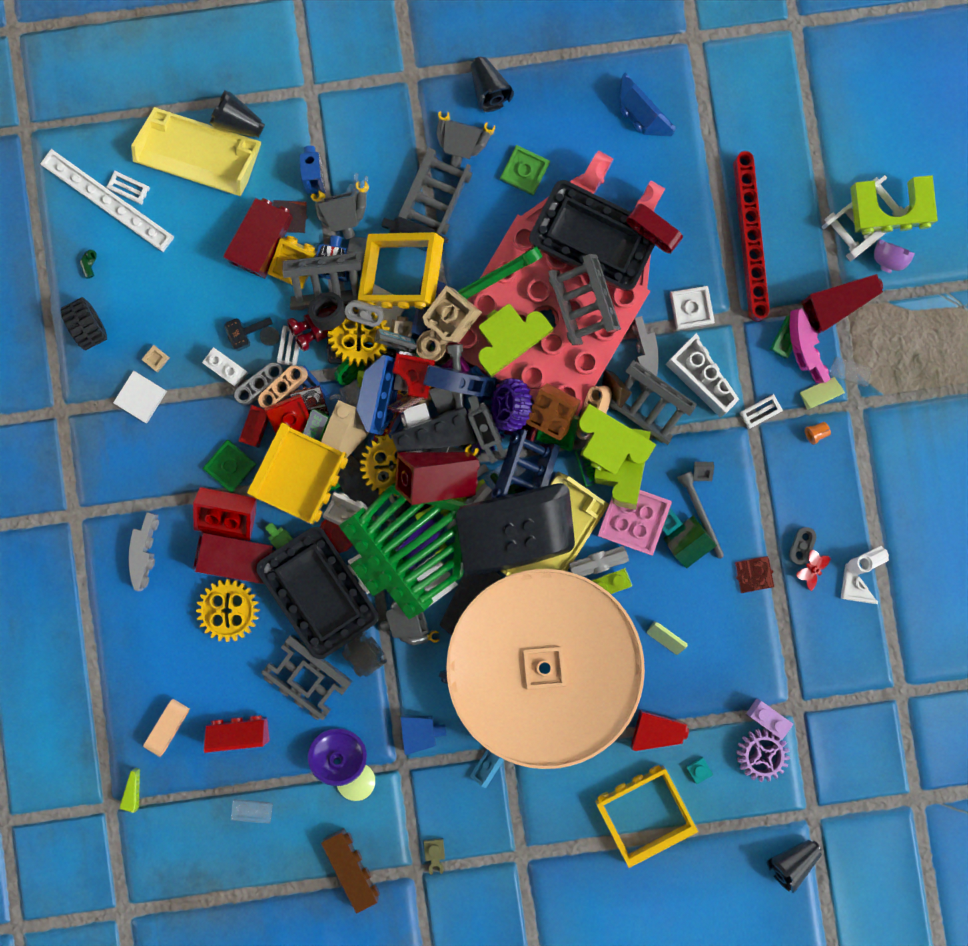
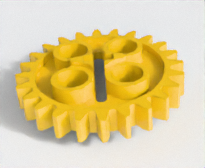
(342, 334)
(386, 446)
(210, 610)

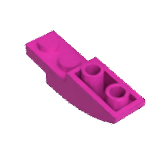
(803, 340)

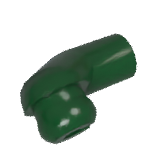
(86, 263)

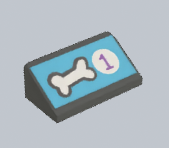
(395, 340)

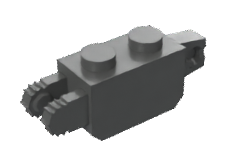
(485, 428)

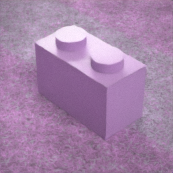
(769, 719)

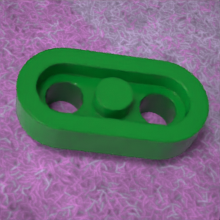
(350, 372)

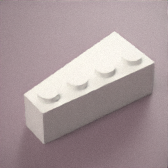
(703, 376)

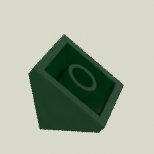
(689, 542)

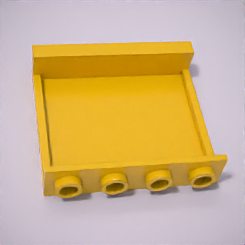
(297, 474)

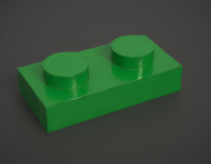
(782, 342)

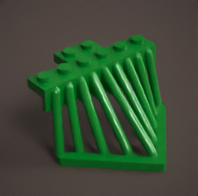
(383, 566)

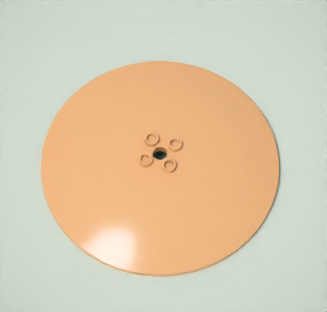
(591, 679)

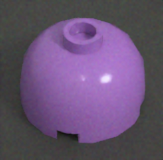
(892, 256)

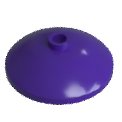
(336, 745)

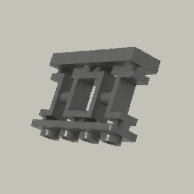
(315, 666)

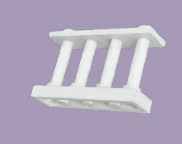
(856, 248)

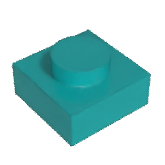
(671, 523)
(699, 770)

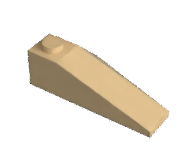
(344, 429)

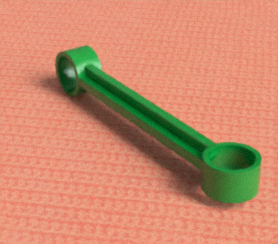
(500, 273)

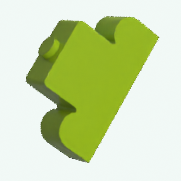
(510, 337)
(611, 441)
(625, 481)

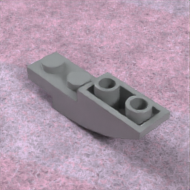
(647, 346)
(139, 559)

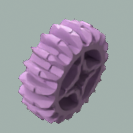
(756, 758)

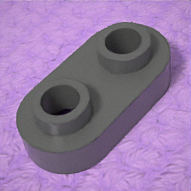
(802, 545)

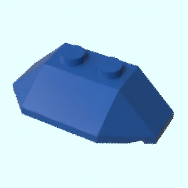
(642, 110)
(377, 394)

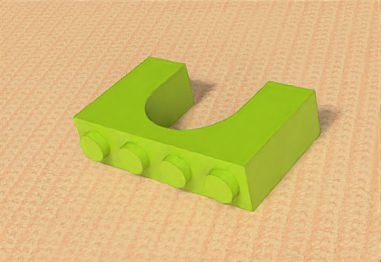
(870, 218)

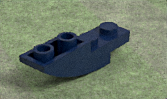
(459, 381)

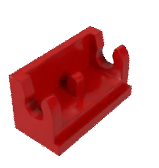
(254, 427)

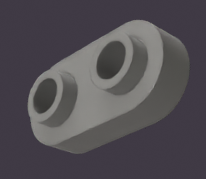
(365, 313)

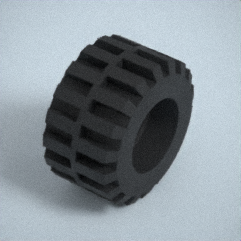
(83, 323)

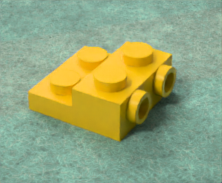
(290, 250)

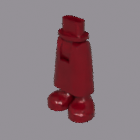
(304, 339)

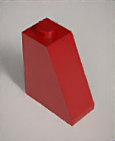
(657, 731)

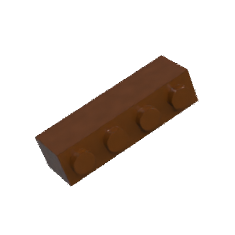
(350, 870)

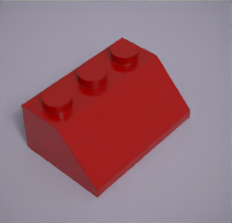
(224, 513)
(236, 734)

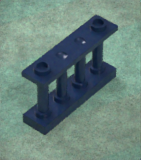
(542, 470)

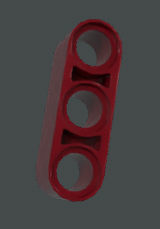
(654, 228)

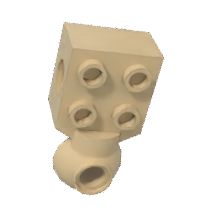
(449, 321)

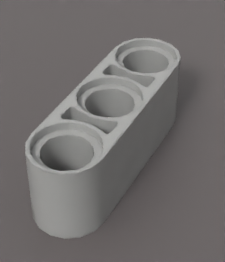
(250, 385)

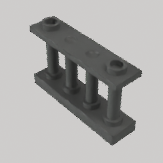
(423, 178)
(321, 265)
(602, 303)
(667, 394)

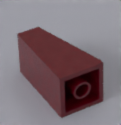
(258, 237)
(836, 303)
(436, 476)
(229, 557)

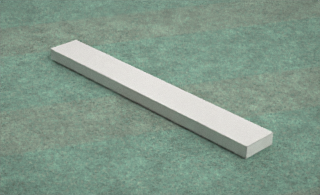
(107, 200)

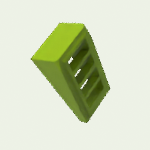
(130, 798)

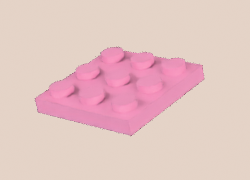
(638, 527)

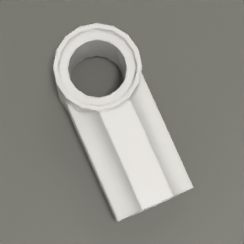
(868, 561)

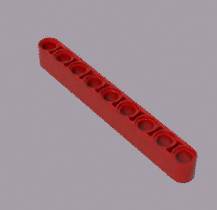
(751, 227)

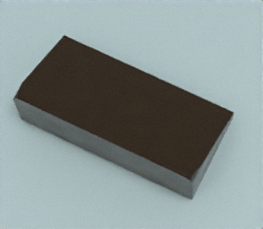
(619, 390)

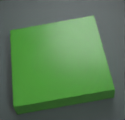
(524, 170)

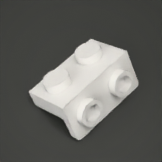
(342, 508)

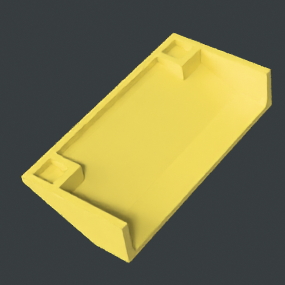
(195, 151)
(586, 513)

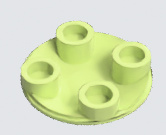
(359, 788)

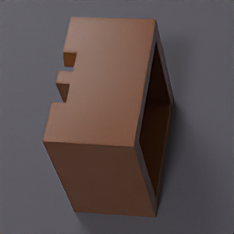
(553, 411)

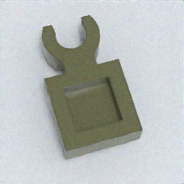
(434, 852)

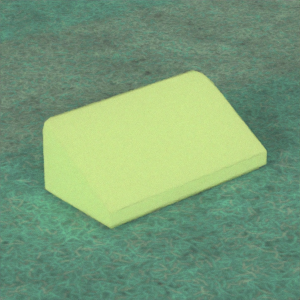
(821, 393)
(666, 638)

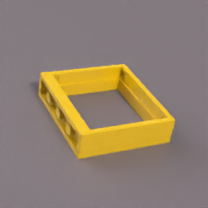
(431, 271)
(661, 843)

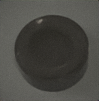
(269, 336)

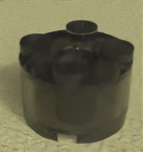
(364, 655)

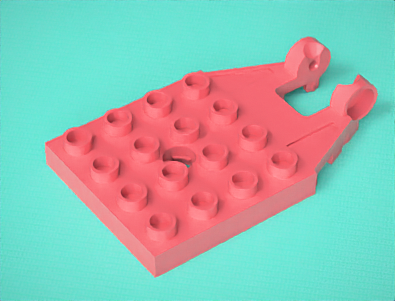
(554, 358)

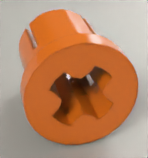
(817, 432)

